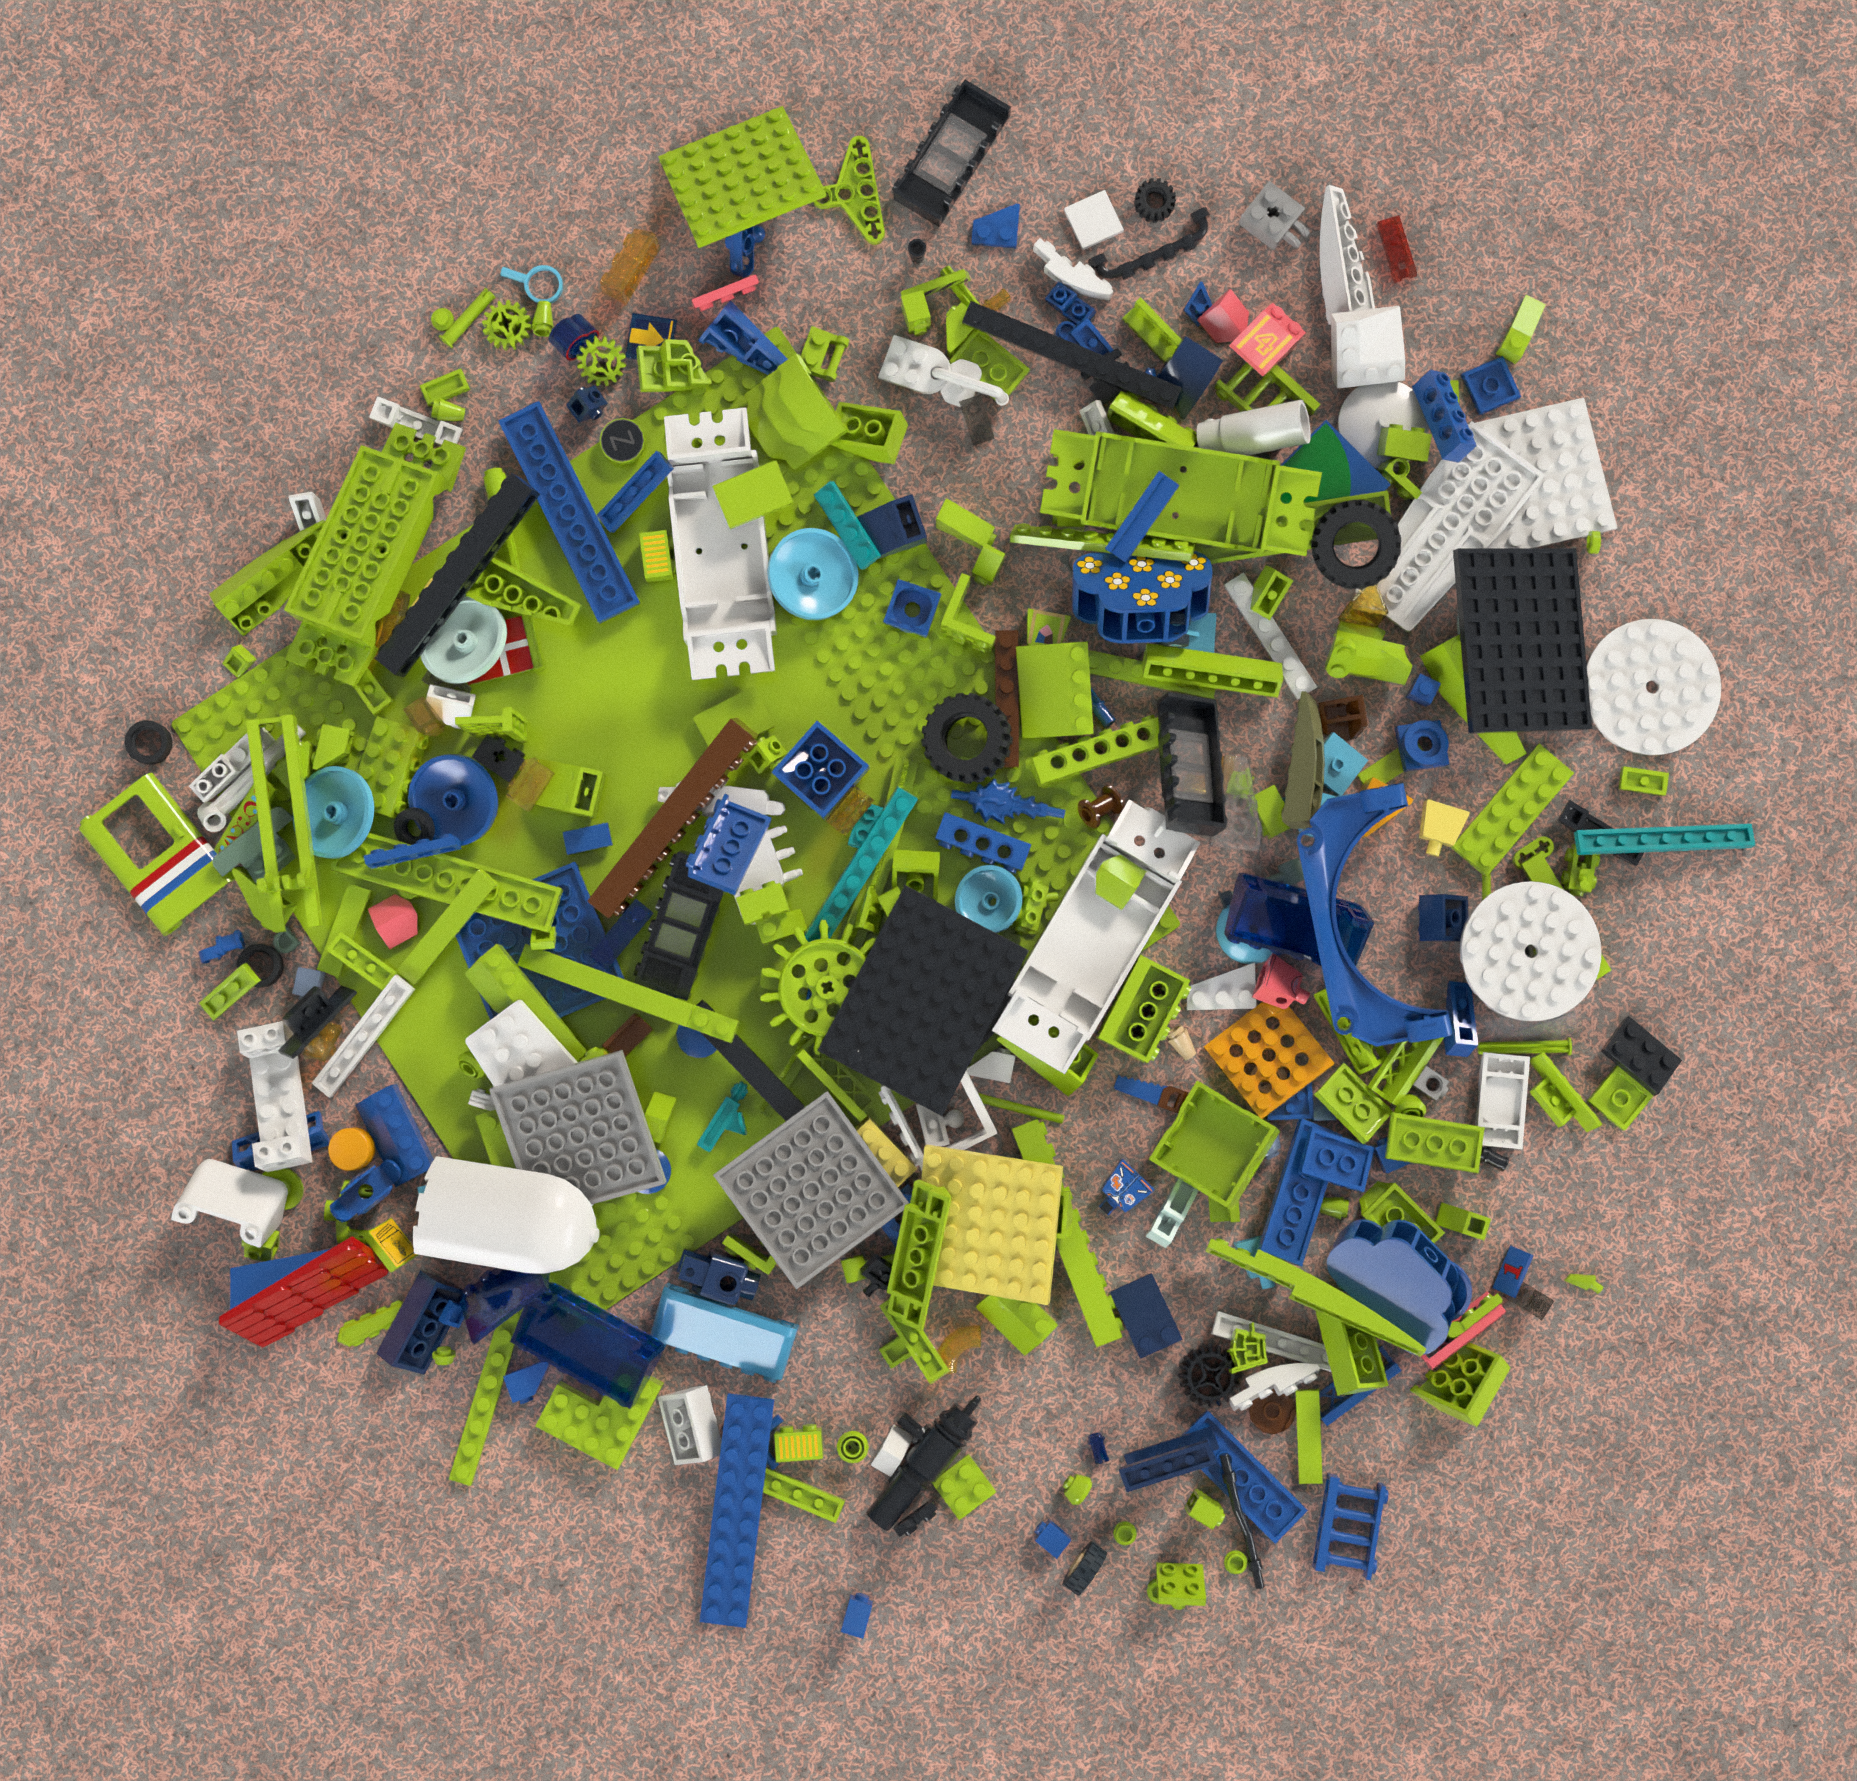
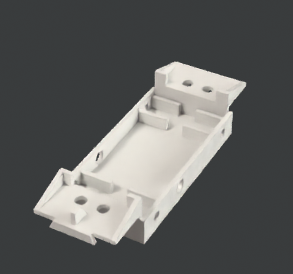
(1093, 943)

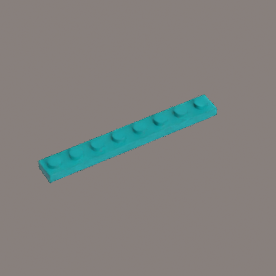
(1664, 839)
(862, 863)

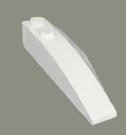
(1340, 263)

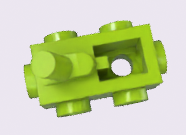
(1579, 875)
(1033, 903)

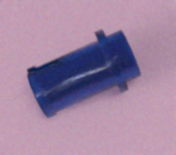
(1098, 1448)

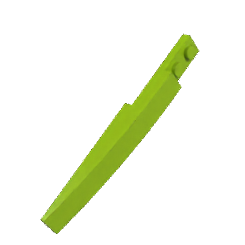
(629, 993)
(1316, 1294)

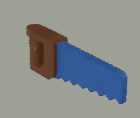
(1150, 1092)

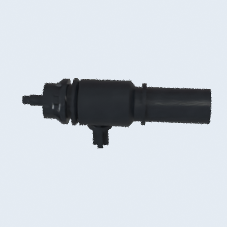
(925, 1461)

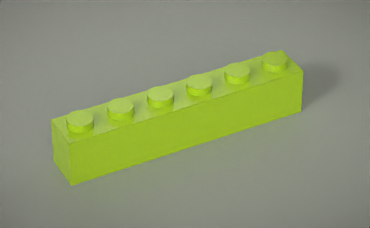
(1212, 670)

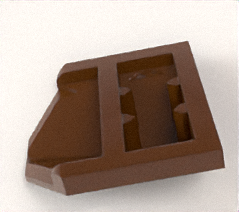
(1344, 717)

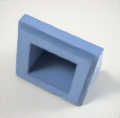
(1321, 1112)

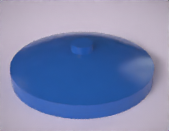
(456, 796)

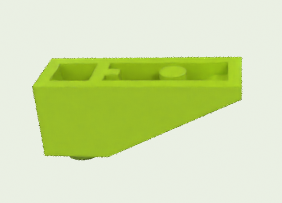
(1521, 329)
(257, 901)

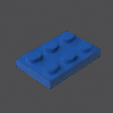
(1336, 1160)

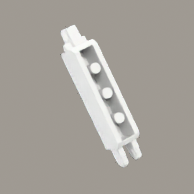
(750, 798)

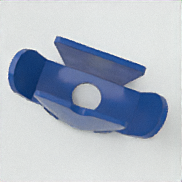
(381, 1181)

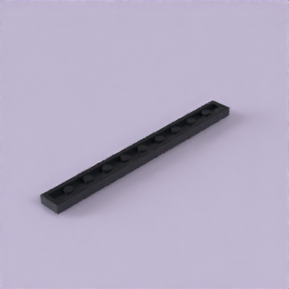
(1071, 355)

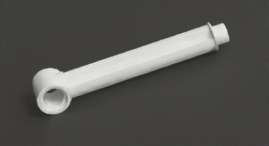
(239, 788)

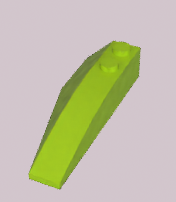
(1446, 667)
(504, 982)

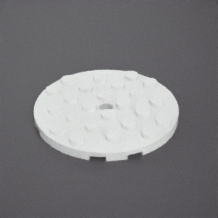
(1685, 693)
(1564, 943)

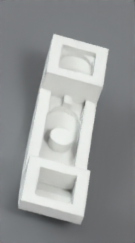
(390, 412)

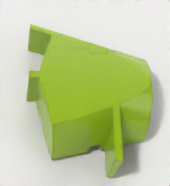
(1247, 1349)

